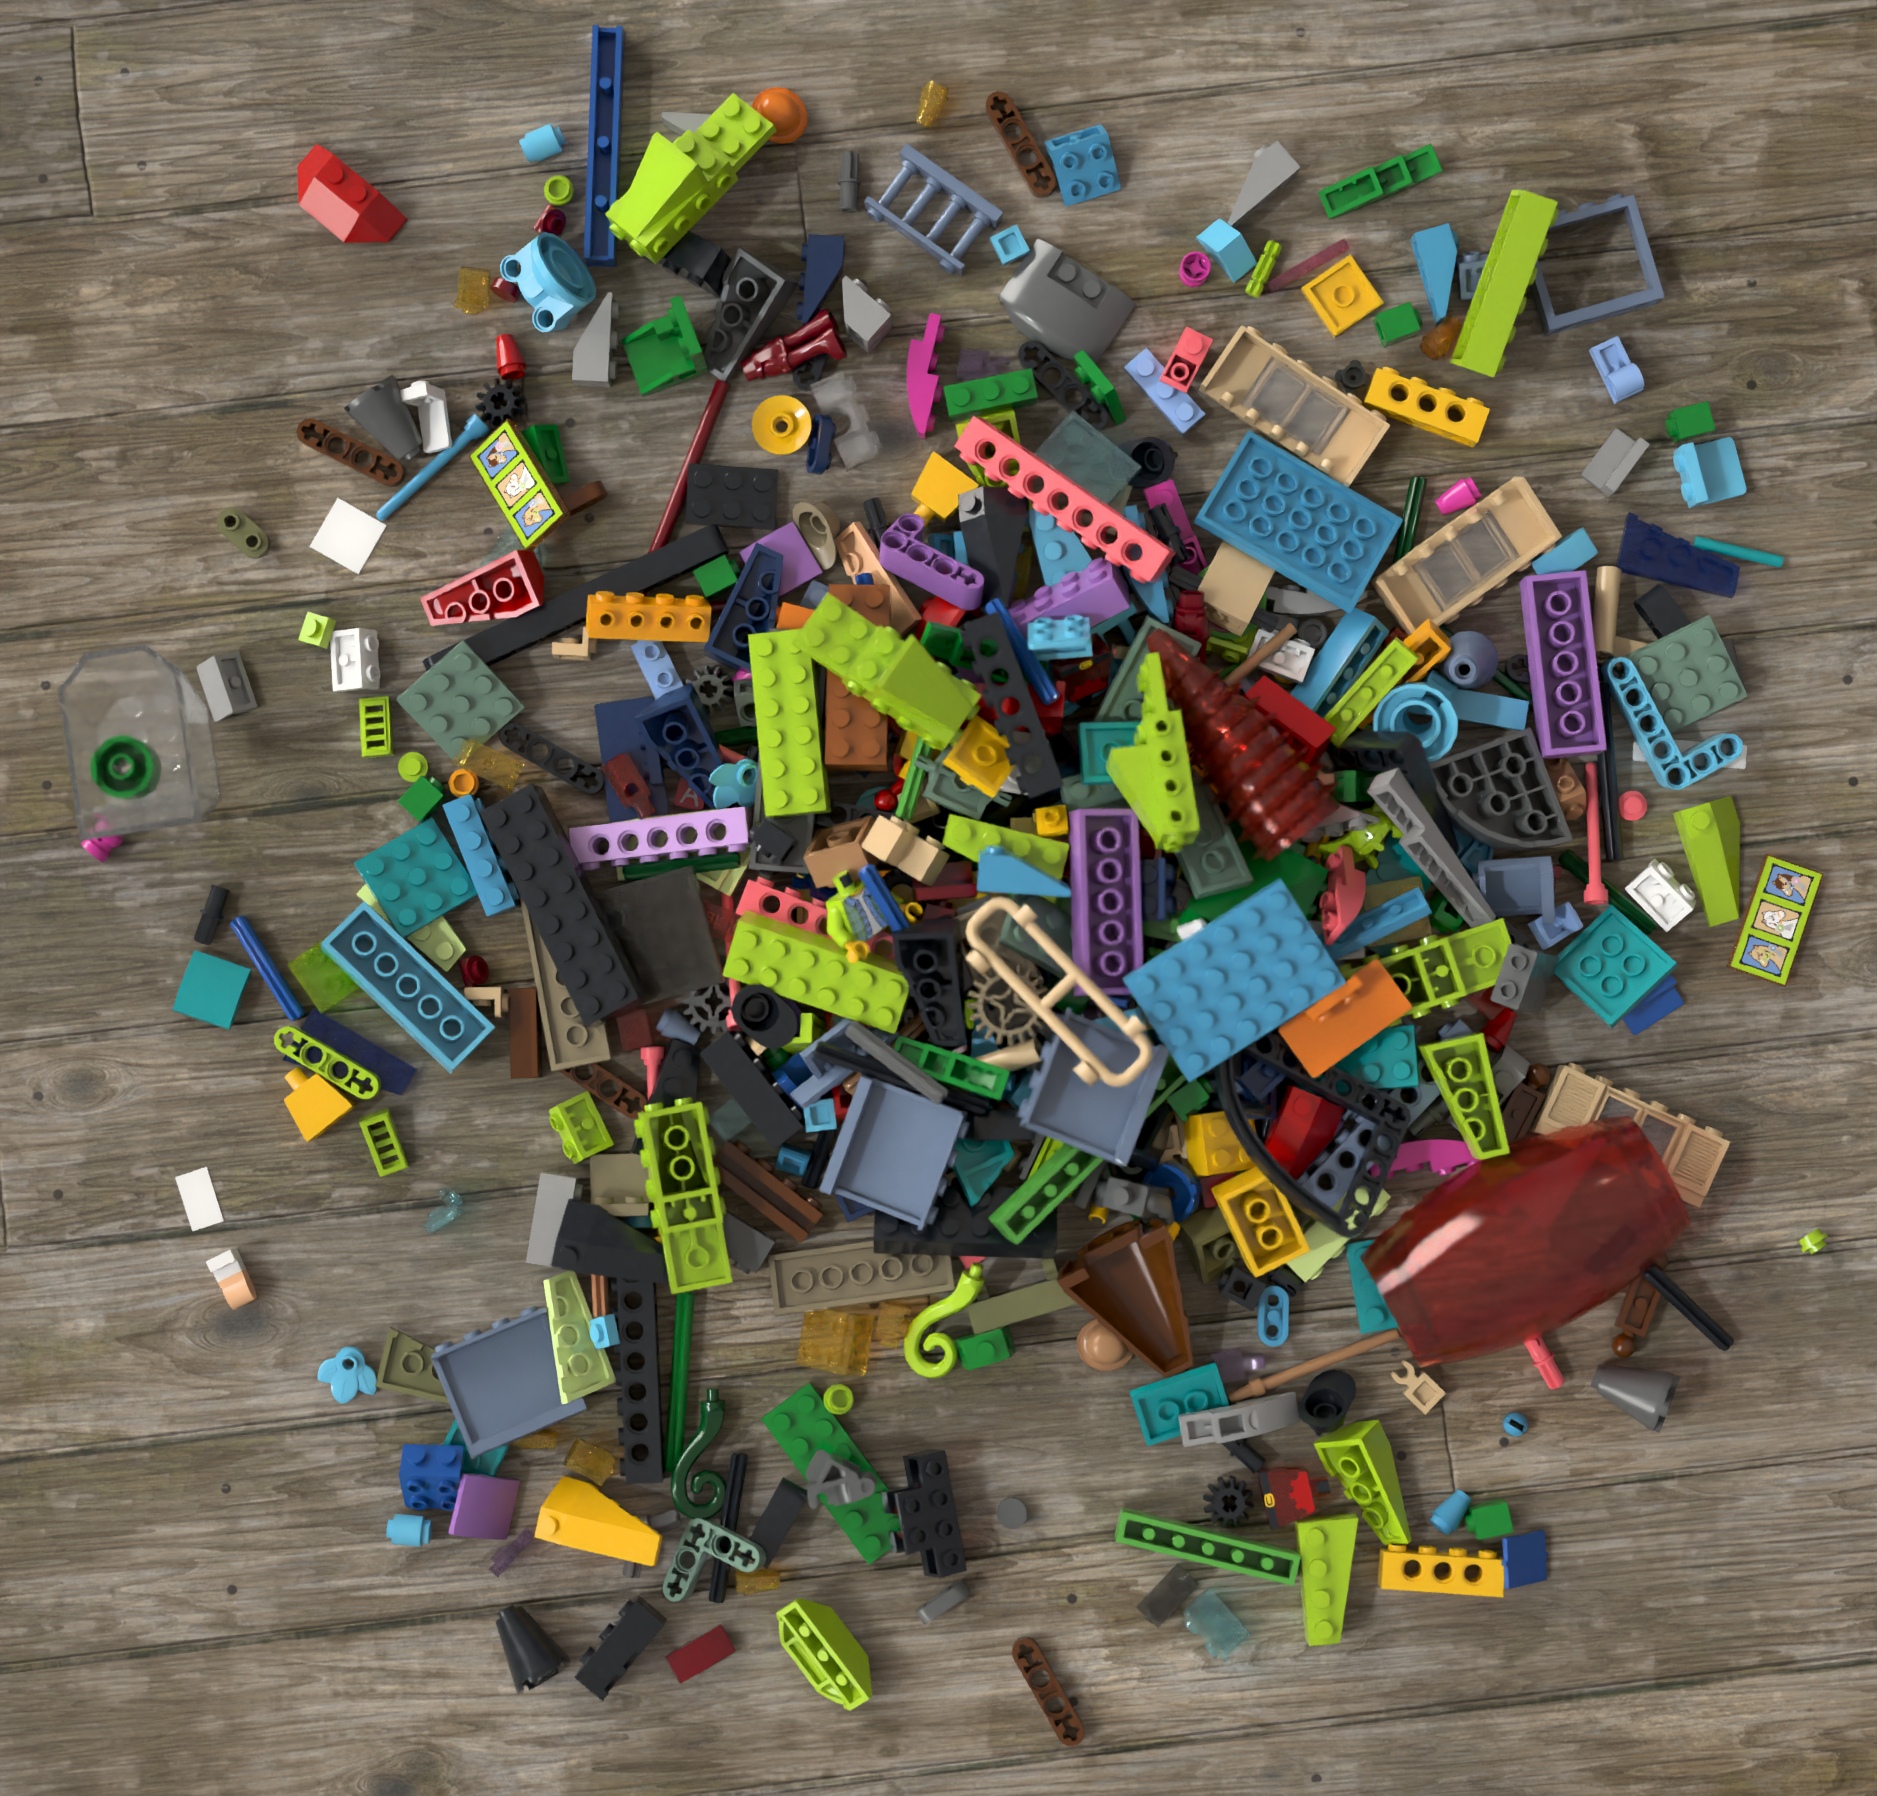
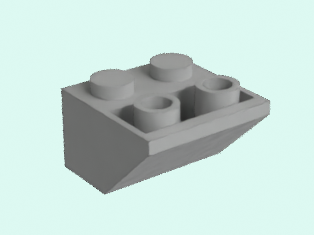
(865, 318)

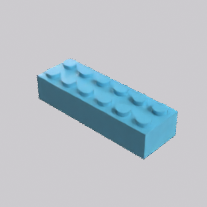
(407, 987)

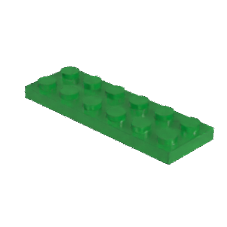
(804, 1426)

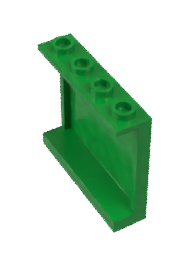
(1300, 876)

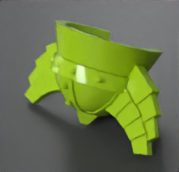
(1364, 842)

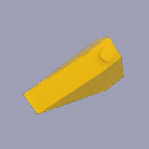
(590, 1521)

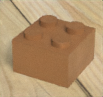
(838, 850)

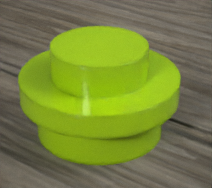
(558, 190)
(412, 766)
(1813, 1241)
(838, 1399)

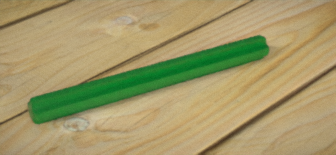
(679, 1379)

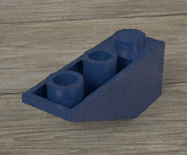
(823, 269)

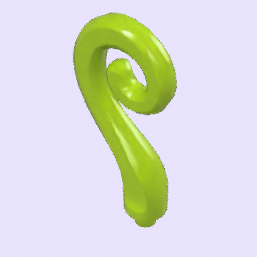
(963, 1295)

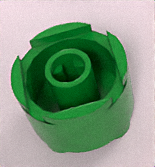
(113, 755)

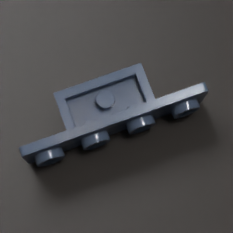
(827, 1074)

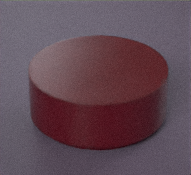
(505, 290)

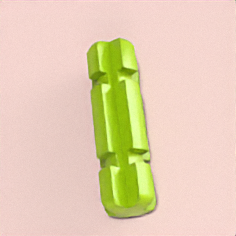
(1263, 269)

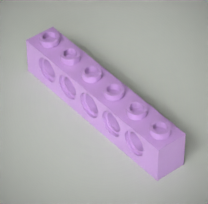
(587, 839)

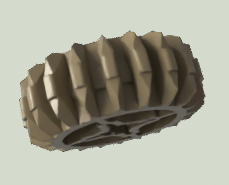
(1002, 1030)

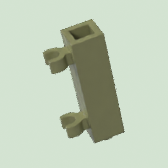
(1019, 1303)

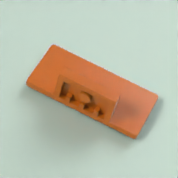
(1345, 1018)

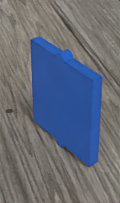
(1524, 1559)

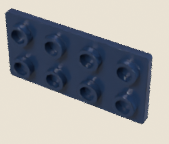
(620, 733)

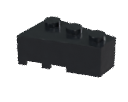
(619, 1647)

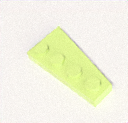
(436, 940)

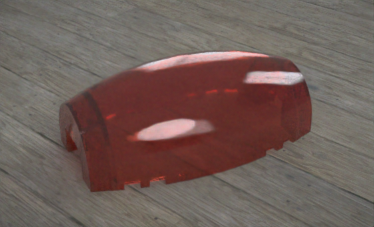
(1526, 1241)

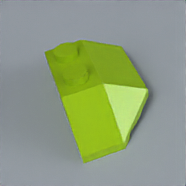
(825, 1652)

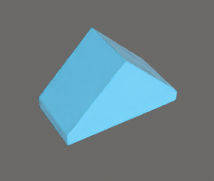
(1227, 249)

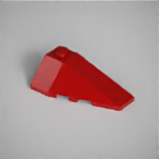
(489, 593)

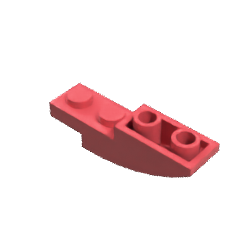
(1344, 894)

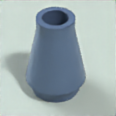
(675, 1026)

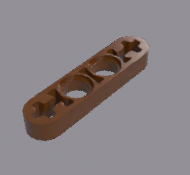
(1023, 143)
(352, 450)
(594, 1085)
(1049, 1690)

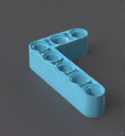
(1659, 732)

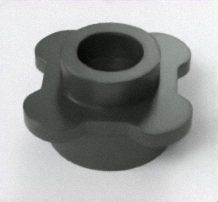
(1354, 368)

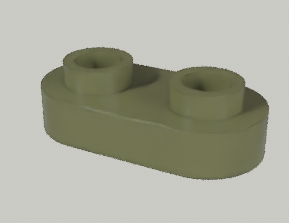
(243, 532)

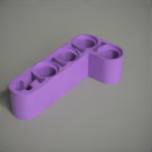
(924, 566)

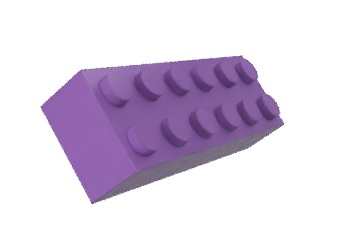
(1091, 593)
(1562, 665)
(1105, 896)

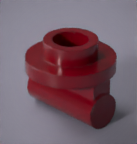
(550, 221)
(473, 970)

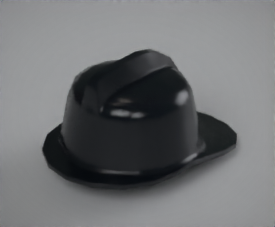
(1153, 456)
(764, 1016)
(1327, 1401)

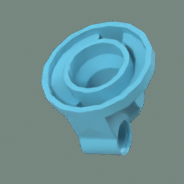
(551, 280)
(1435, 695)

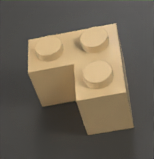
(902, 847)

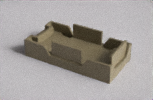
(990, 934)

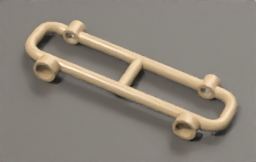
(1090, 1067)

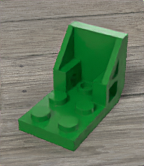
(665, 351)

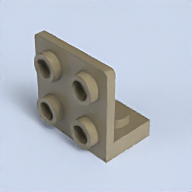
(619, 1184)

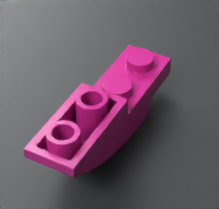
(922, 386)
(1167, 493)
(1440, 1155)

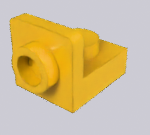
(1052, 821)

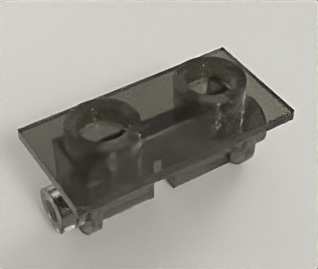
(1167, 1595)

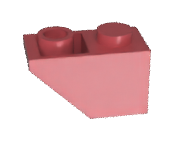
(1186, 360)

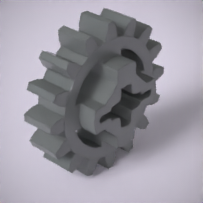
(701, 1001)

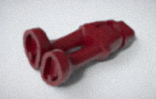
(778, 358)
(1192, 619)

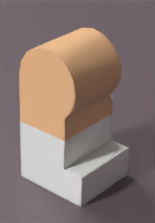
(233, 1278)

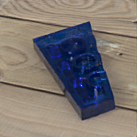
(1663, 558)
(392, 1071)

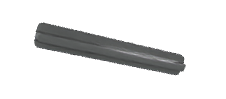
(896, 1062)

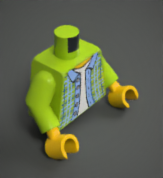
(856, 917)

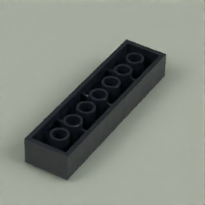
(563, 906)

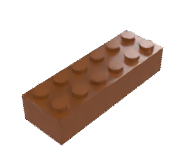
(854, 729)

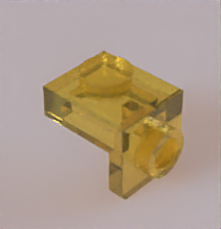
(473, 290)
(590, 1461)

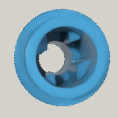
(1450, 1512)

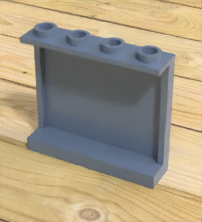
(1098, 1117)
(895, 1151)
(503, 1382)

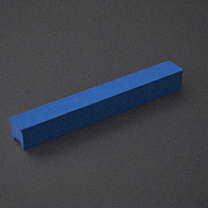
(604, 144)

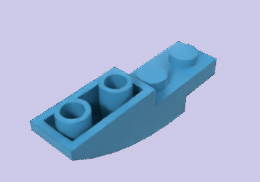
(1149, 594)

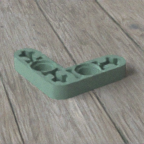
(709, 1545)

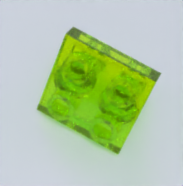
(322, 978)

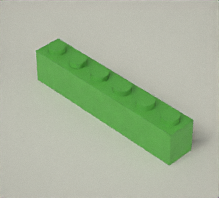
(1207, 1546)

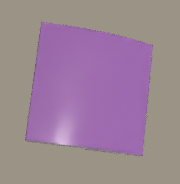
(798, 562)
(484, 1506)

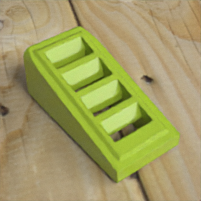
(378, 751)
(369, 1134)

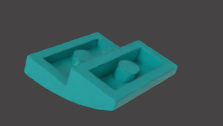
(212, 990)

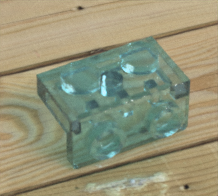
(1215, 1623)

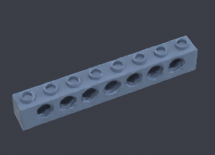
(1349, 1141)

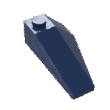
(748, 609)
(684, 737)

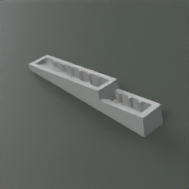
(1429, 847)

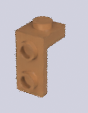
(1566, 787)

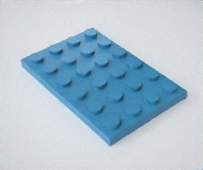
(1298, 521)
(1234, 980)

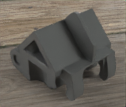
(837, 1479)

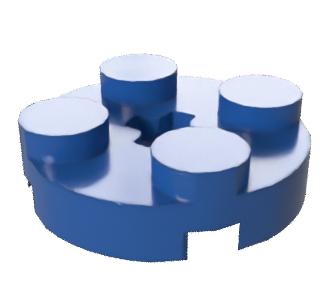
(1183, 1182)

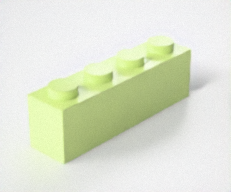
(1327, 1243)

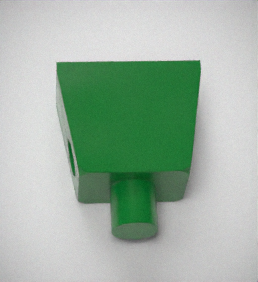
(985, 1347)

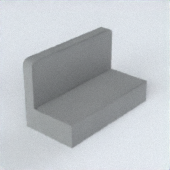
(1613, 461)
(226, 685)

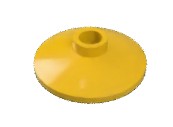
(778, 410)

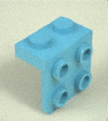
(1709, 472)
(1060, 638)

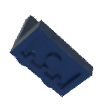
(1156, 887)

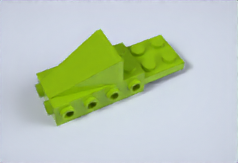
(686, 178)
(889, 672)
(1156, 769)
(1444, 967)
(684, 1193)

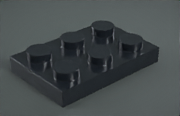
(731, 496)

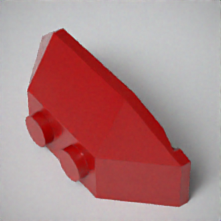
(345, 200)

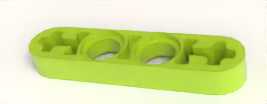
(329, 1058)

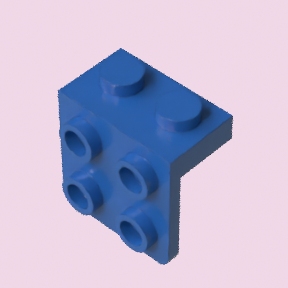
(431, 1475)

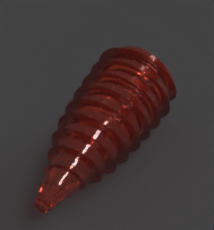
(1243, 754)

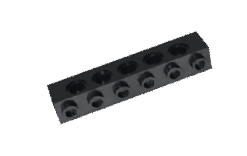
(991, 628)

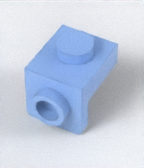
(1565, 923)

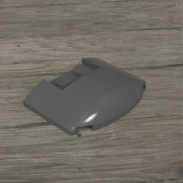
(1064, 304)

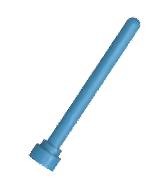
(473, 430)

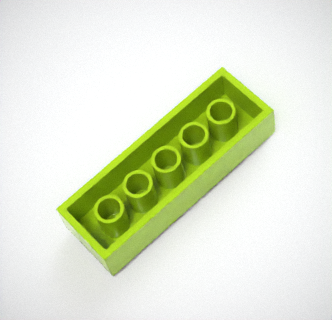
(1504, 282)
(788, 726)
(817, 972)

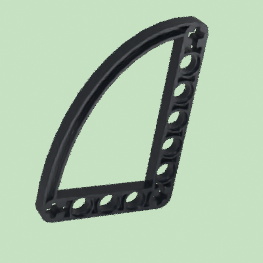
(1353, 1101)

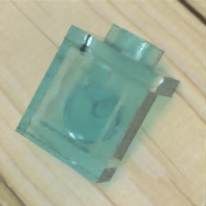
(441, 1217)

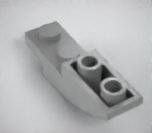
(1296, 604)
(1239, 1420)

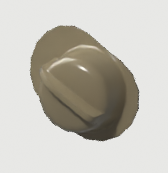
(818, 528)

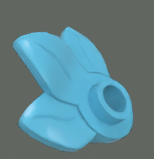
(733, 786)
(348, 1379)

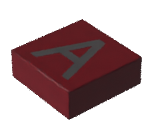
(687, 798)

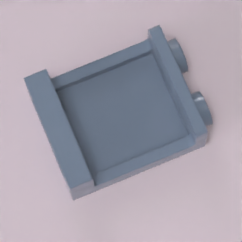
(1518, 886)

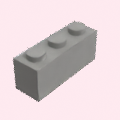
(549, 1210)

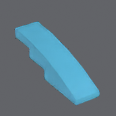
(1484, 710)

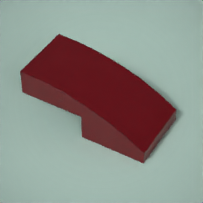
(700, 1653)

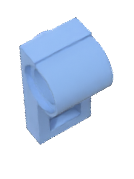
(1618, 373)

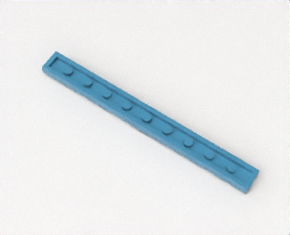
(1369, 928)

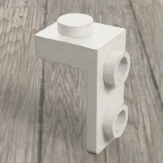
(432, 414)

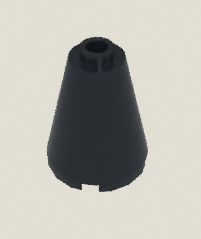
(528, 1649)

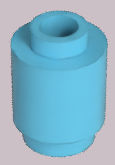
(542, 143)
(409, 1530)

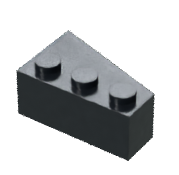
(697, 262)

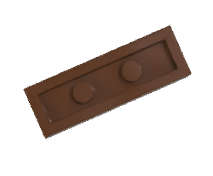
(525, 1033)

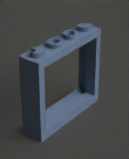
(1553, 324)

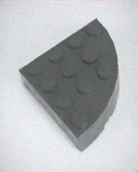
(1502, 795)

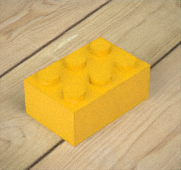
(1260, 1221)

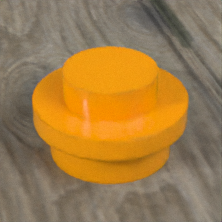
(463, 783)

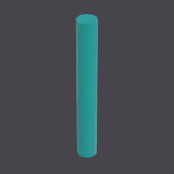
(1738, 551)

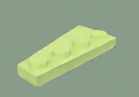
(577, 1362)

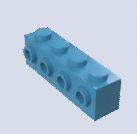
(1332, 662)
(481, 856)

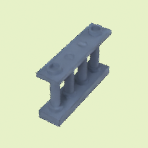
(960, 197)

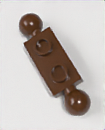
(1524, 1103)
(1636, 1312)

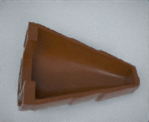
(1134, 1292)

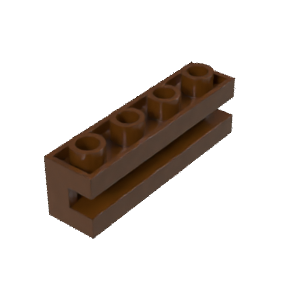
(766, 1191)

